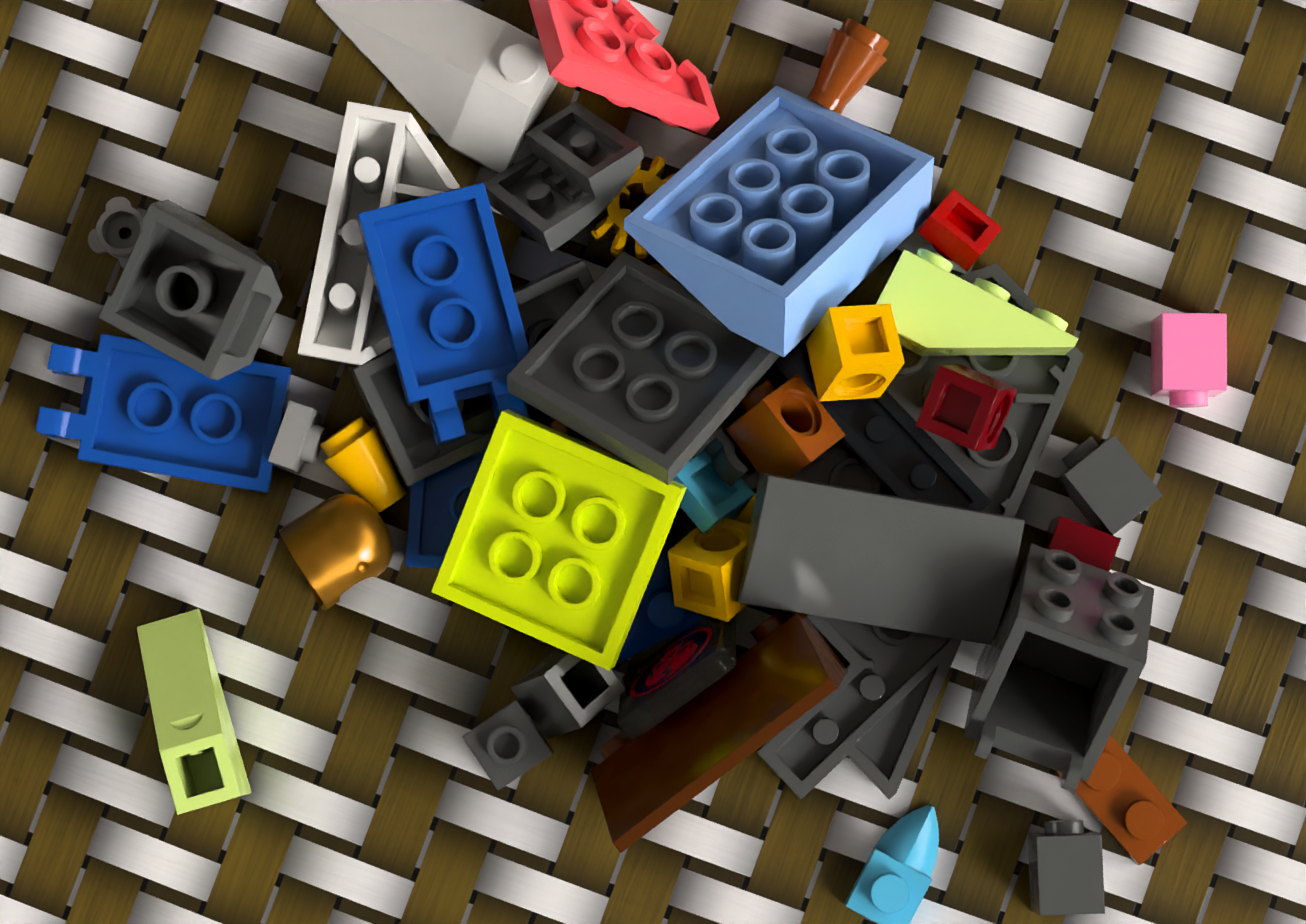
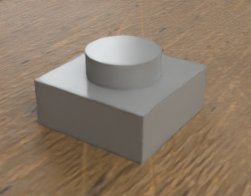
(297, 438)

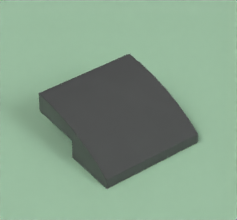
(568, 178)

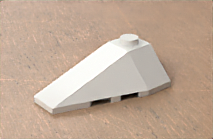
(457, 67)

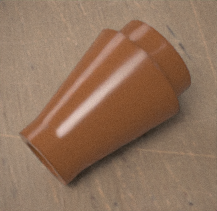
(847, 65)

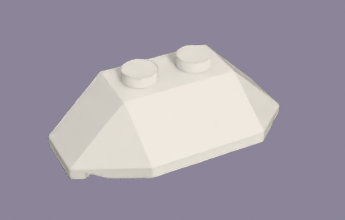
(378, 164)

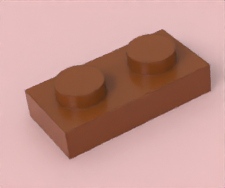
(1128, 804)

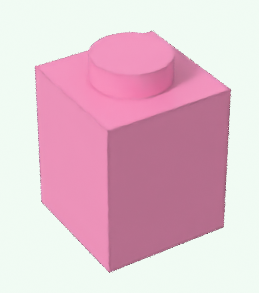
(1189, 357)

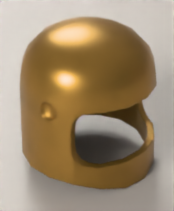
(338, 545)

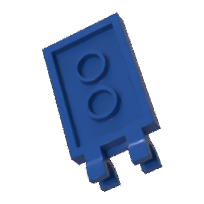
(446, 303)
(168, 418)

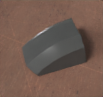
(194, 293)

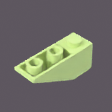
(952, 317)
(190, 714)

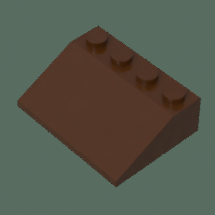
(717, 729)

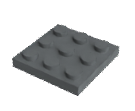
(640, 369)

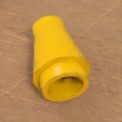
(364, 464)

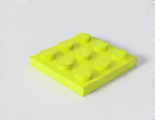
(558, 539)

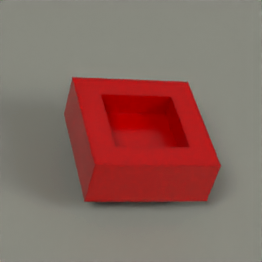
(959, 230)

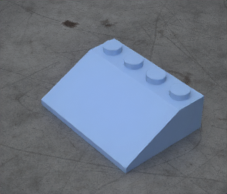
(784, 216)

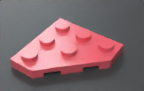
(615, 55)

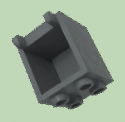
(1060, 664)

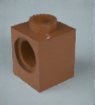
(783, 428)

